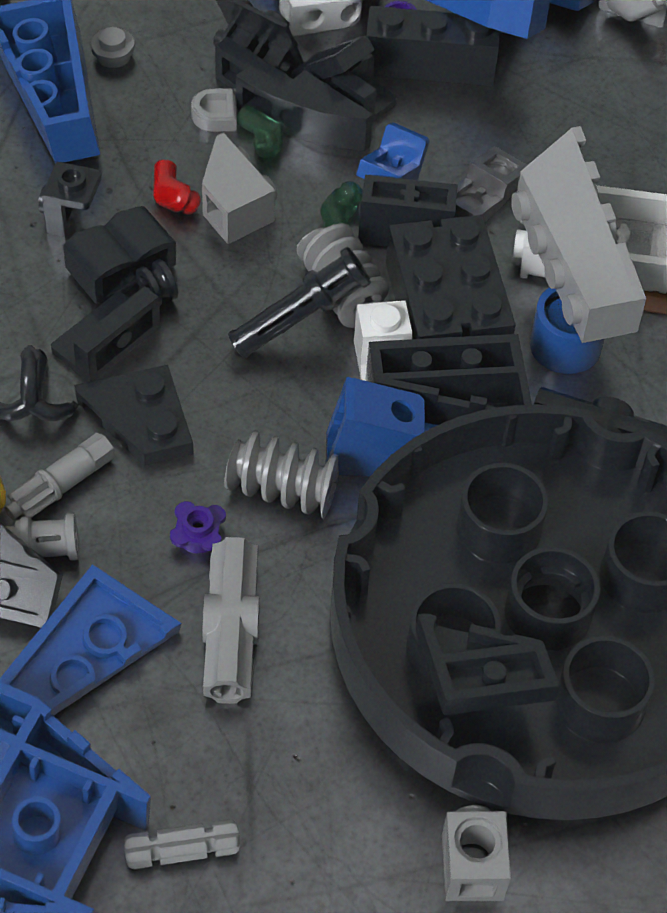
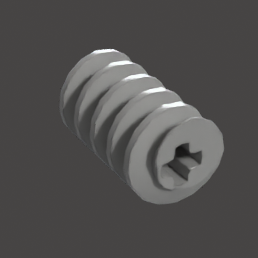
(323, 247)
(282, 473)

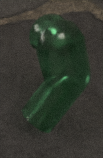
(266, 131)
(341, 204)

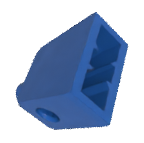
(372, 425)

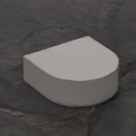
(215, 110)

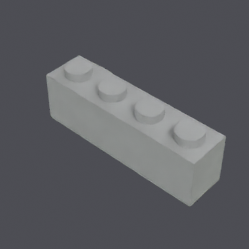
(578, 241)

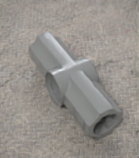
(230, 621)

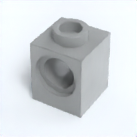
(472, 877)

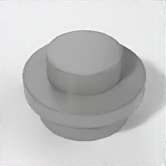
(112, 47)

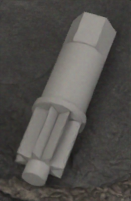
(59, 477)

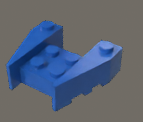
(53, 806)

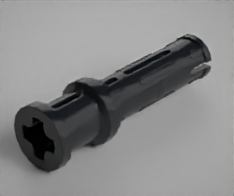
(318, 292)

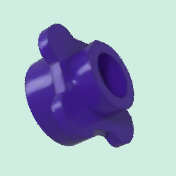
(197, 539)

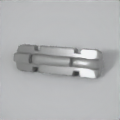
(181, 844)

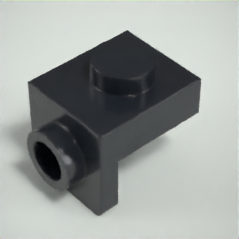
(67, 189)

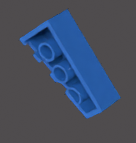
(48, 67)

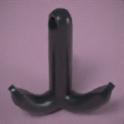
(31, 389)

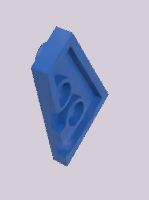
(88, 640)

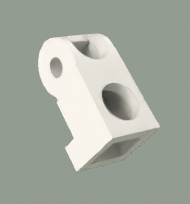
(320, 15)

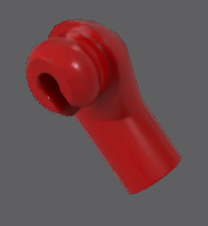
(171, 192)

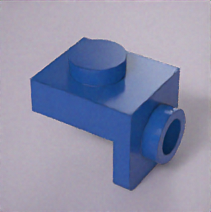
(398, 156)

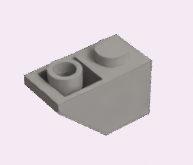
(235, 193)

